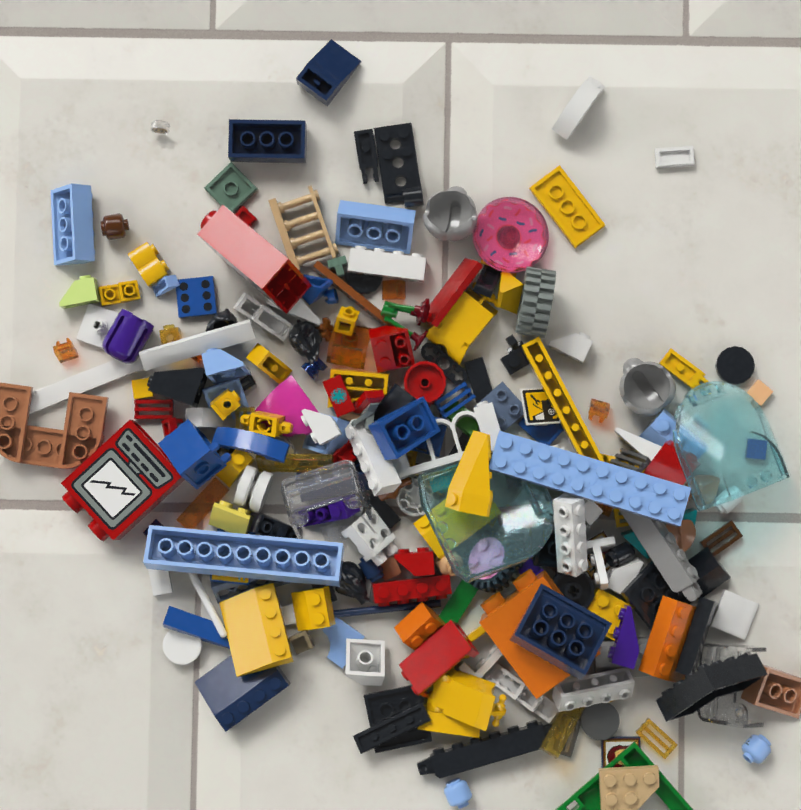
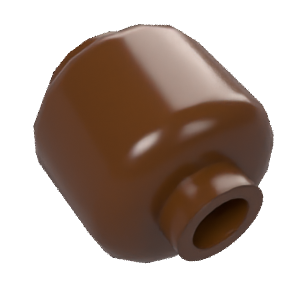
(114, 226)

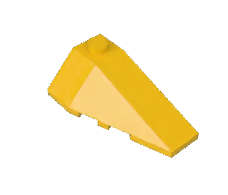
(471, 482)

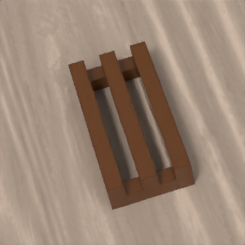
(718, 531)

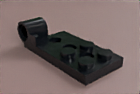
(411, 192)

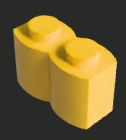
(148, 264)

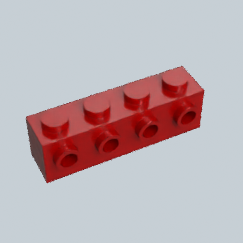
(411, 588)

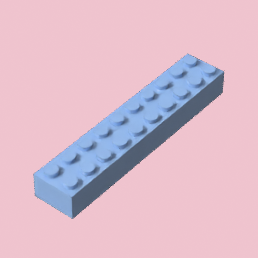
(589, 478)
(244, 555)

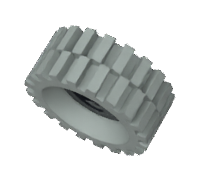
(535, 302)

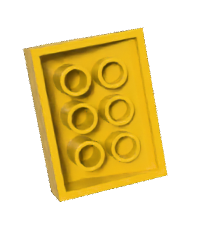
(256, 630)

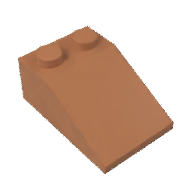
(776, 692)

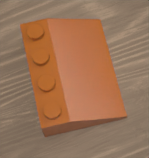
(667, 640)

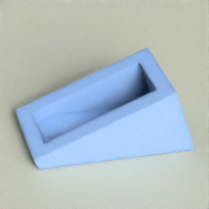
(165, 284)

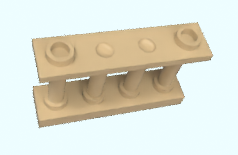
(285, 226)

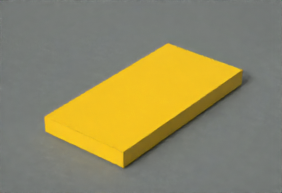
(567, 206)

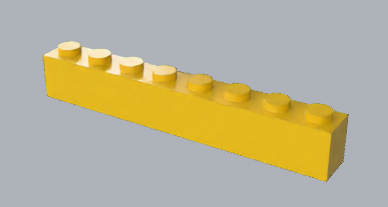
(560, 399)

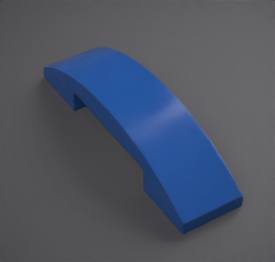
(251, 442)

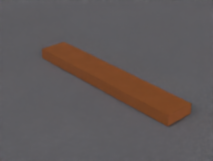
(350, 293)

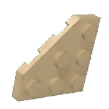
(627, 786)

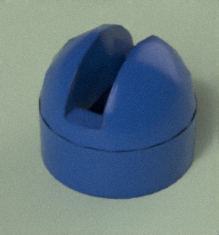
(332, 296)

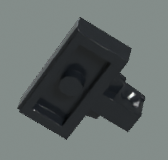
(516, 358)

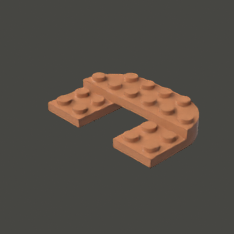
(50, 446)

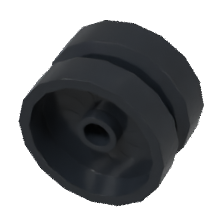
(583, 588)

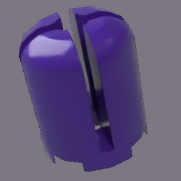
(127, 337)

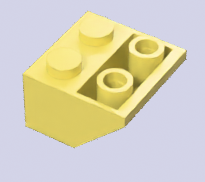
(230, 519)

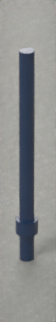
(384, 609)

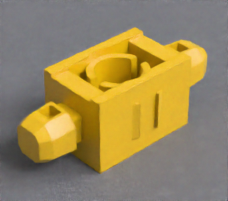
(277, 421)

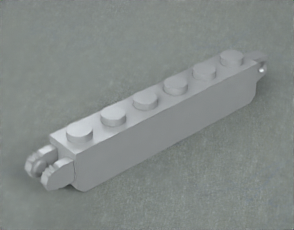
(665, 554)

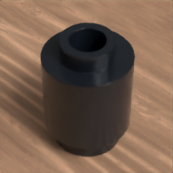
(620, 554)

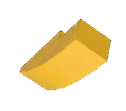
(444, 724)

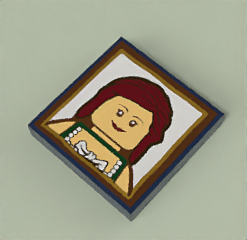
(614, 746)

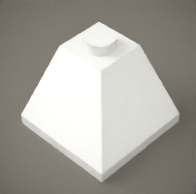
(365, 661)

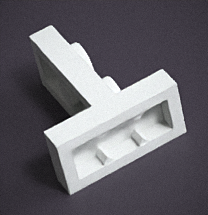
(595, 548)
(483, 665)

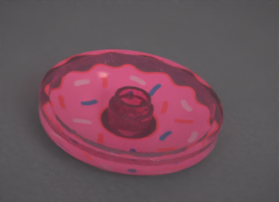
(510, 234)

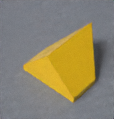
(509, 292)

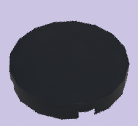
(735, 365)

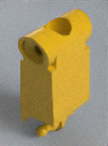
(463, 323)
(466, 699)

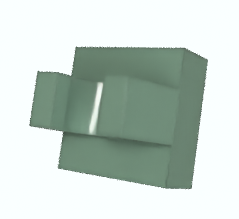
(338, 264)

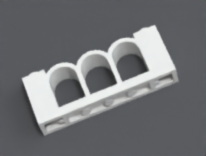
(487, 423)

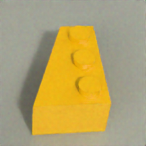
(360, 381)

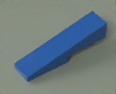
(194, 626)

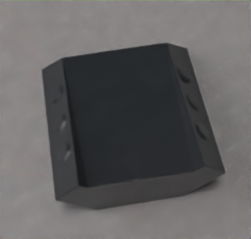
(393, 400)

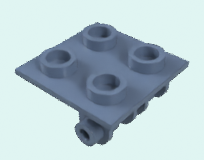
(506, 405)

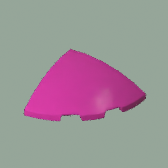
(288, 400)

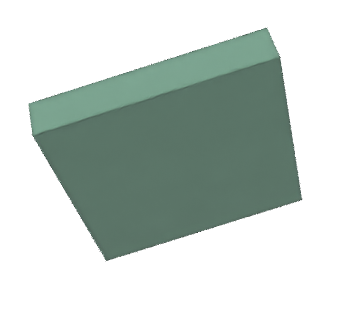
(231, 188)

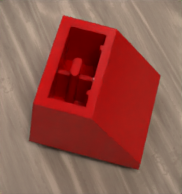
(391, 348)
(418, 563)

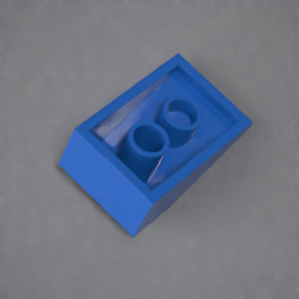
(404, 429)

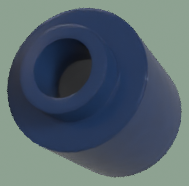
(371, 570)

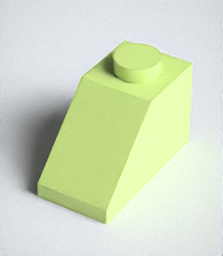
(81, 293)

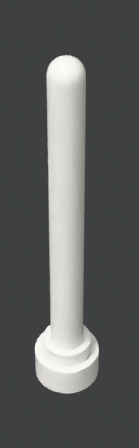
(208, 604)

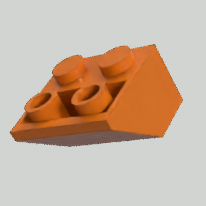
(419, 626)

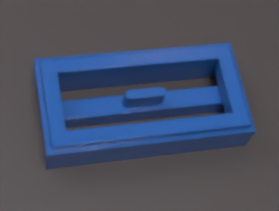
(466, 391)

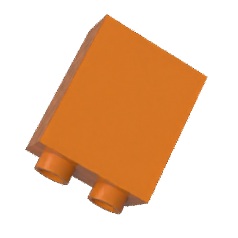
(500, 622)

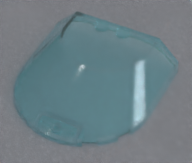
(725, 444)
(484, 545)

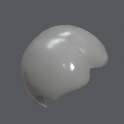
(450, 215)
(646, 387)

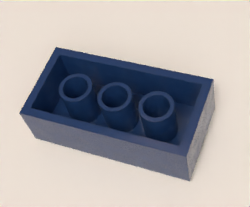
(267, 141)

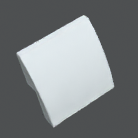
(734, 614)

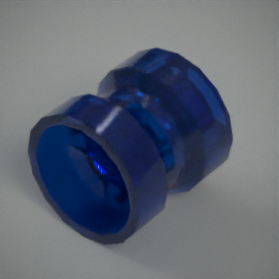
(313, 369)

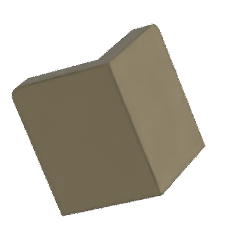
(301, 641)

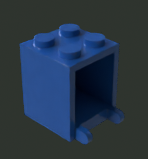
(193, 454)

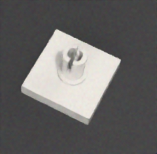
(96, 325)

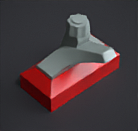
(366, 407)

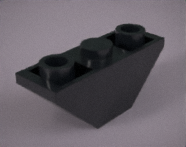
(273, 527)

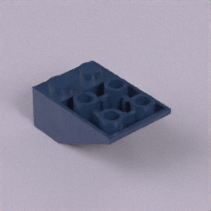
(327, 72)

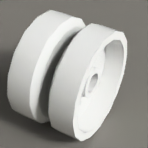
(253, 489)

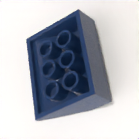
(561, 632)
(237, 697)

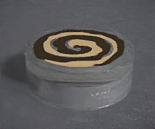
(160, 127)

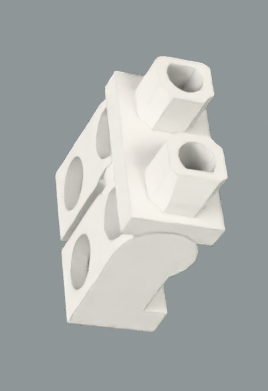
(371, 538)

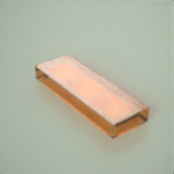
(202, 504)

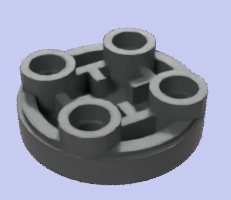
(600, 721)

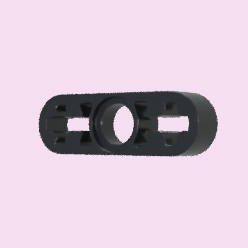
(436, 350)

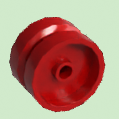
(426, 372)

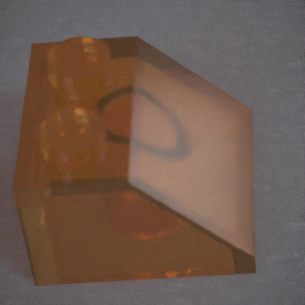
(349, 350)

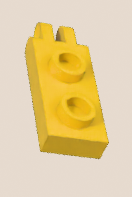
(682, 369)

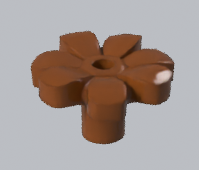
(325, 329)

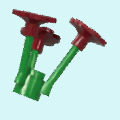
(420, 312)

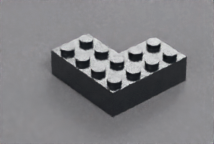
(710, 683)

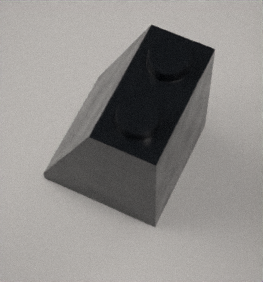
(179, 385)

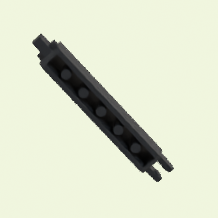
(485, 751)

